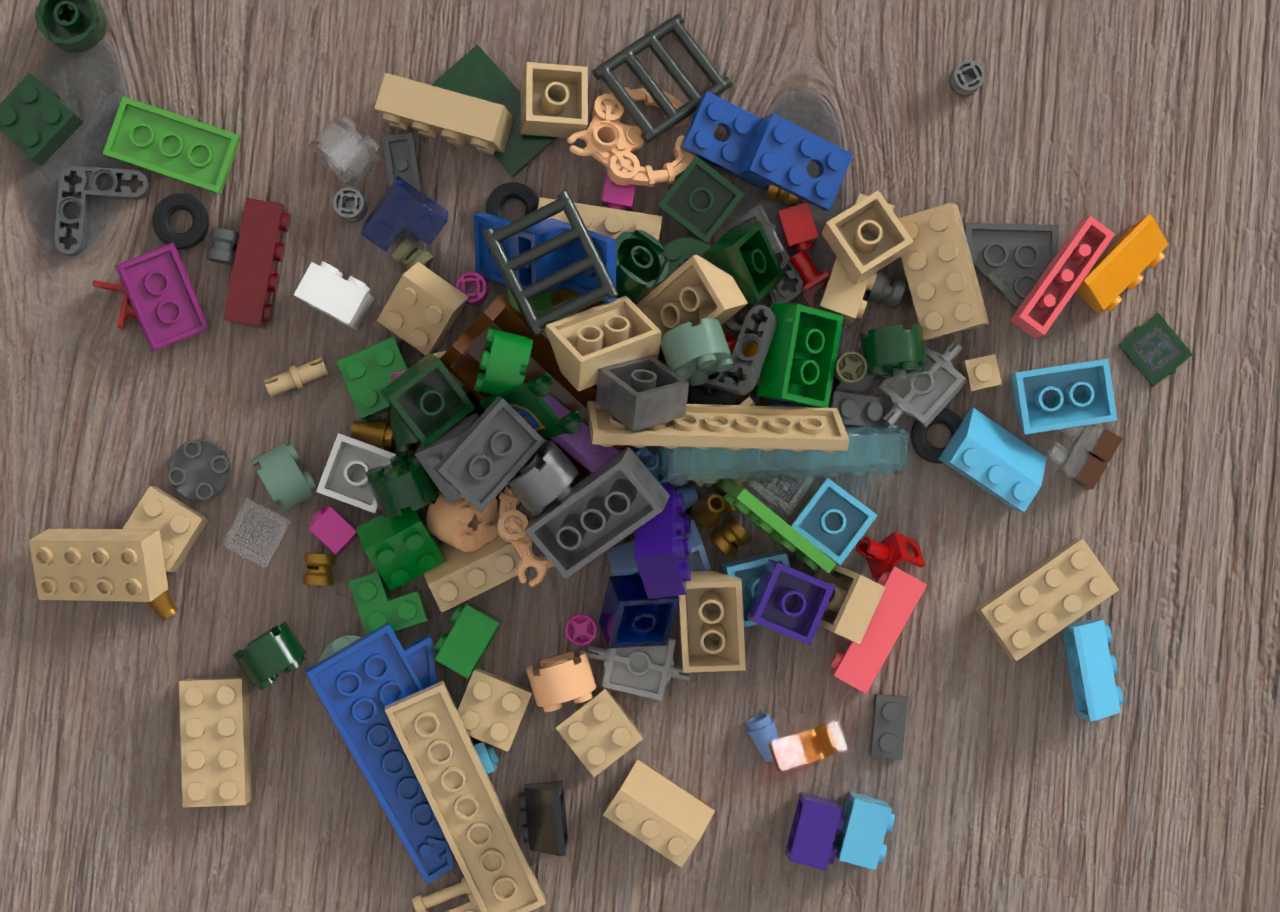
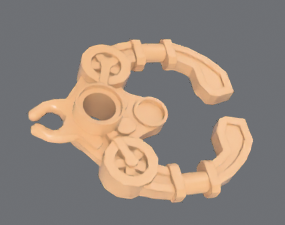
(623, 139)
(511, 529)

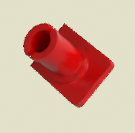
(810, 275)
(126, 309)
(889, 553)

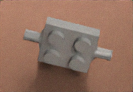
(927, 392)
(639, 669)

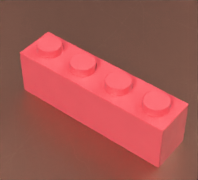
(1062, 277)
(862, 662)

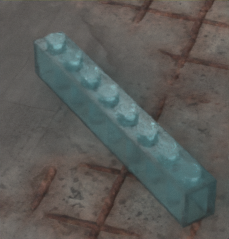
(869, 449)

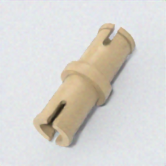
(296, 377)

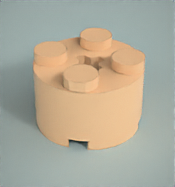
(462, 524)
(561, 680)

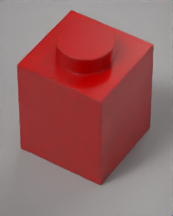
(797, 227)

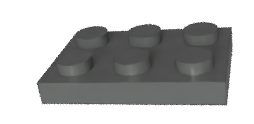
(489, 454)

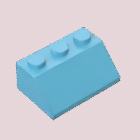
(1063, 396)
(995, 461)
(1092, 669)

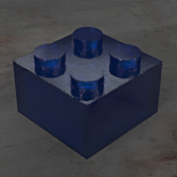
(632, 618)

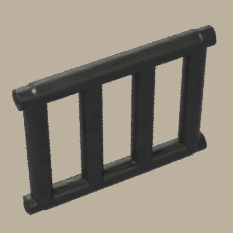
(651, 40)
(509, 266)

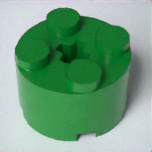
(503, 363)

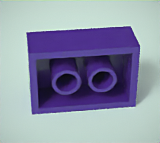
(664, 548)

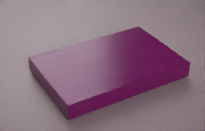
(162, 297)

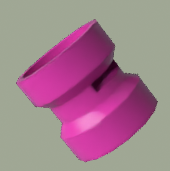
(476, 292)
(578, 633)

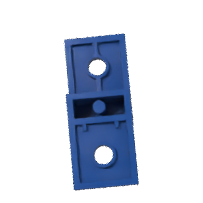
(766, 151)
(547, 265)

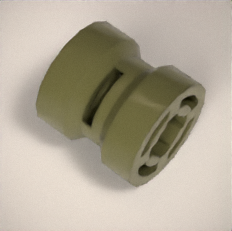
(410, 253)
(855, 367)

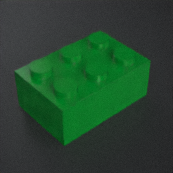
(801, 356)

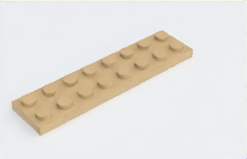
(729, 428)
(464, 801)

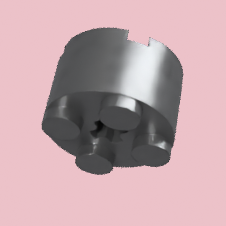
(543, 478)

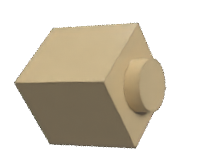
(981, 373)

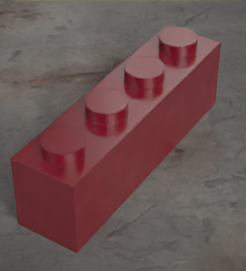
(256, 263)

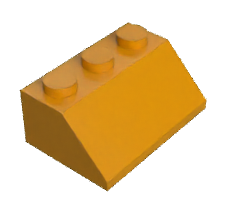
(1122, 265)

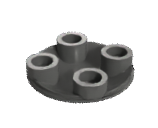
(199, 470)

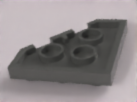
(1012, 255)

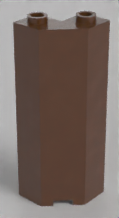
(465, 355)

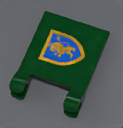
(530, 405)

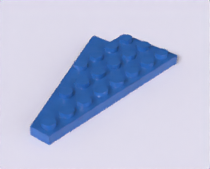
(354, 691)

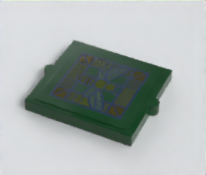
(1155, 349)

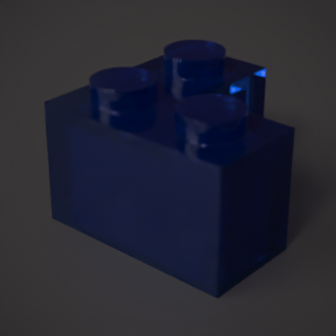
(403, 208)

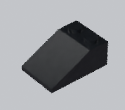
(546, 817)

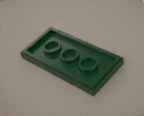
(480, 78)

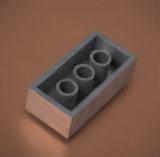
(598, 513)

